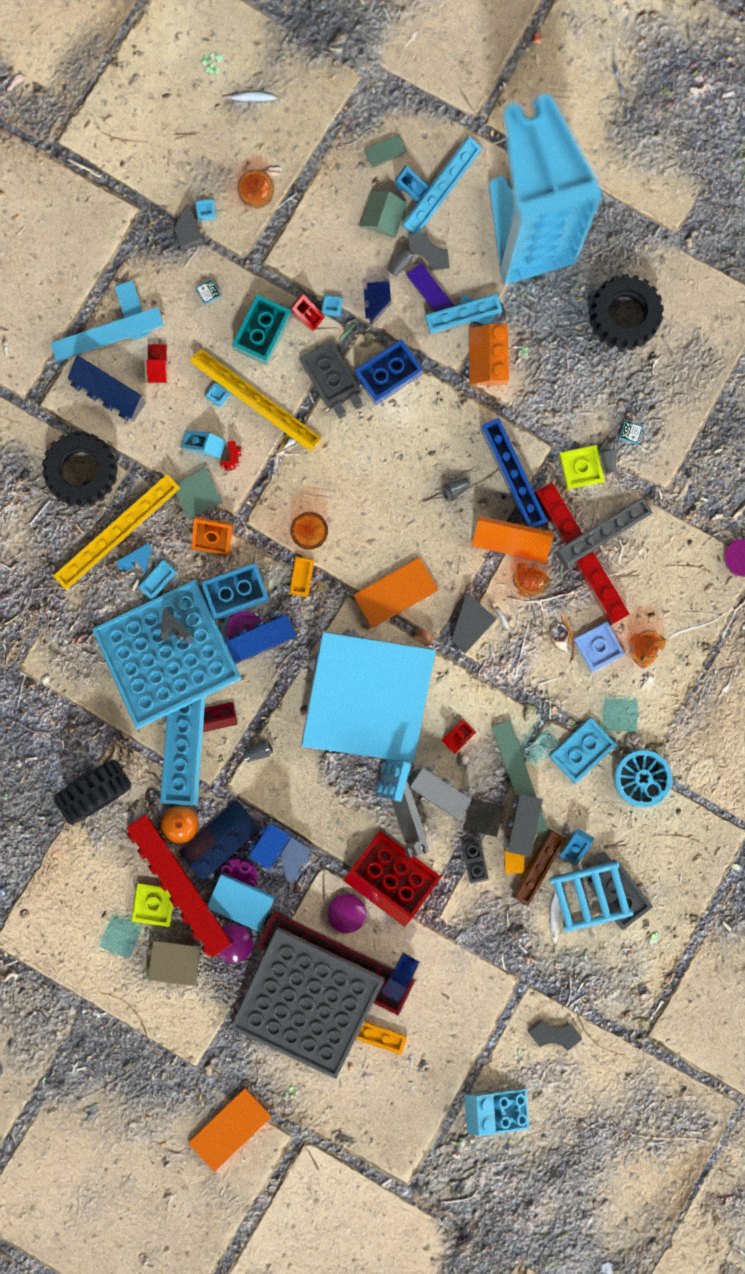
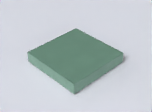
(198, 494)

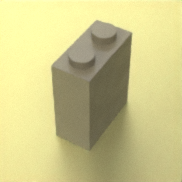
(173, 962)

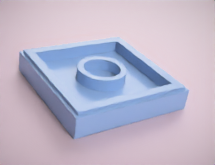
(599, 646)

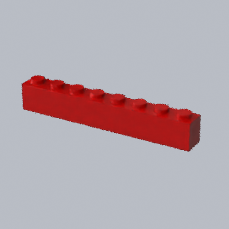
(588, 566)
(179, 886)

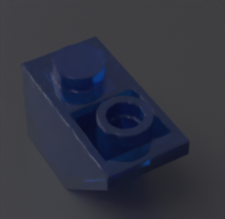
(378, 299)
(400, 977)

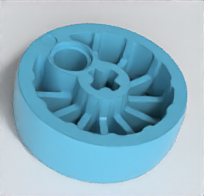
(653, 800)

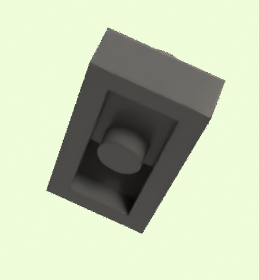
(171, 626)

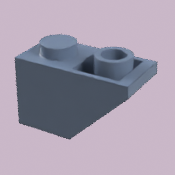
(293, 857)

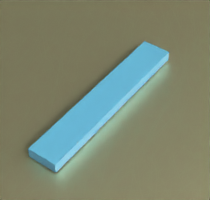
(441, 186)
(107, 334)

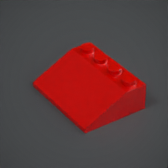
(391, 879)

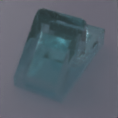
(541, 748)

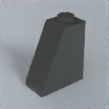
(471, 624)

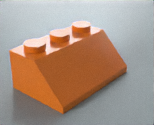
(488, 355)

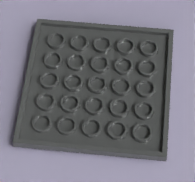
(307, 1003)

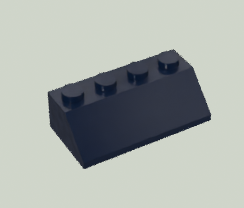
(106, 389)
(219, 840)

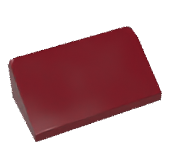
(219, 717)

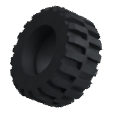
(643, 295)
(62, 451)
(92, 791)

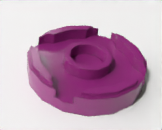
(735, 557)
(240, 622)

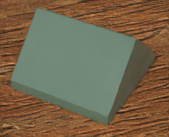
(383, 213)

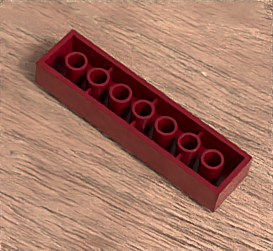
(339, 949)

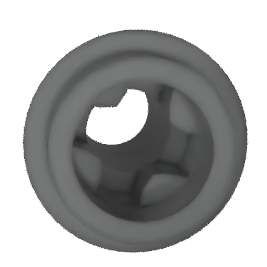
(400, 262)
(609, 458)
(455, 488)
(258, 751)

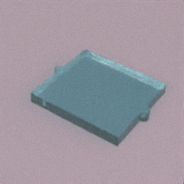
(620, 715)
(121, 936)

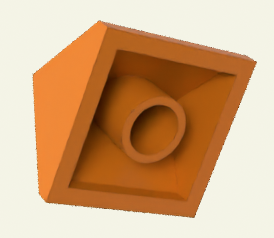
(212, 536)

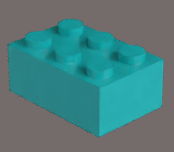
(261, 330)

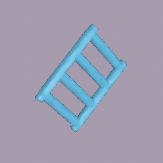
(594, 872)

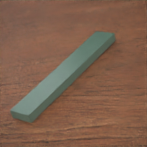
(515, 765)

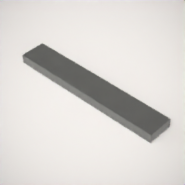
(603, 532)

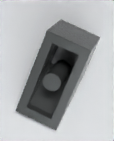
(186, 230)

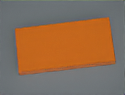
(512, 539)
(395, 593)
(229, 1129)

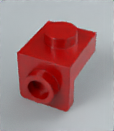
(235, 452)

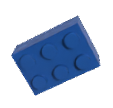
(388, 372)
(269, 846)

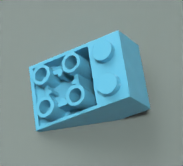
(496, 1112)

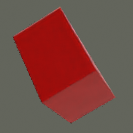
(306, 312)

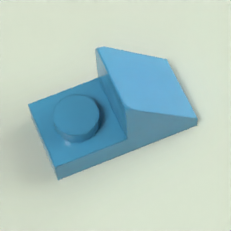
(410, 183)
(141, 556)
(576, 847)

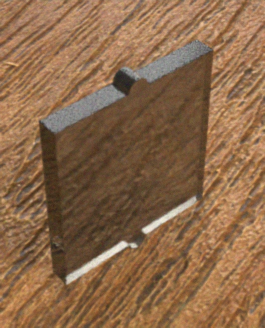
(484, 817)

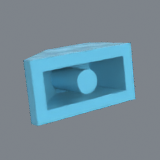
(203, 443)

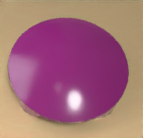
(241, 870)
(346, 913)
(241, 946)

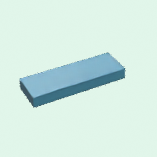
(129, 302)

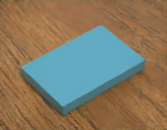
(582, 750)
(240, 902)

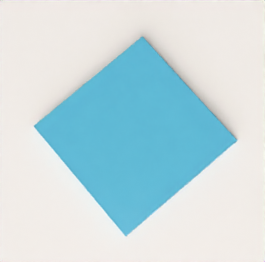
(171, 674)
(367, 697)

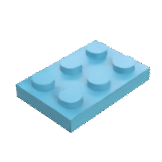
(393, 779)

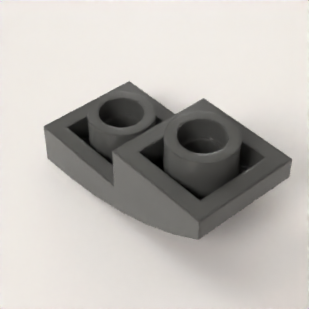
(474, 862)

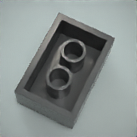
(522, 825)

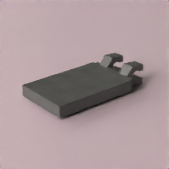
(331, 378)
(410, 824)
(634, 896)

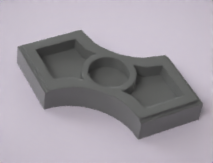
(420, 245)
(546, 1034)

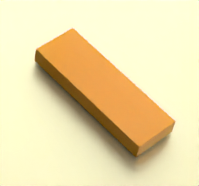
(382, 1037)

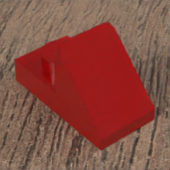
(157, 363)
(458, 736)

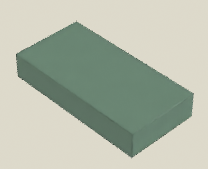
(385, 151)

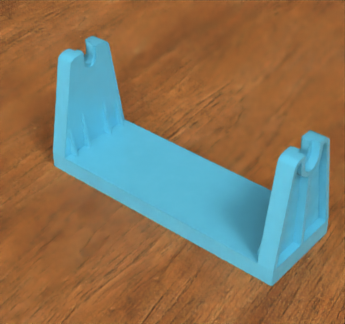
(552, 196)

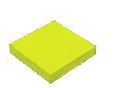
(581, 467)
(152, 905)

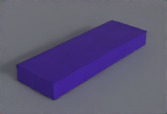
(429, 288)

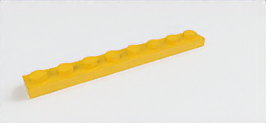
(255, 399)
(116, 532)

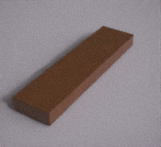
(538, 867)

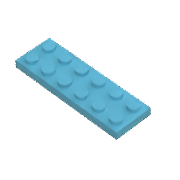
(183, 755)

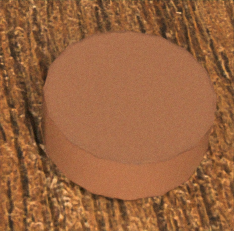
(424, 637)

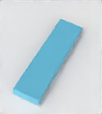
(463, 313)

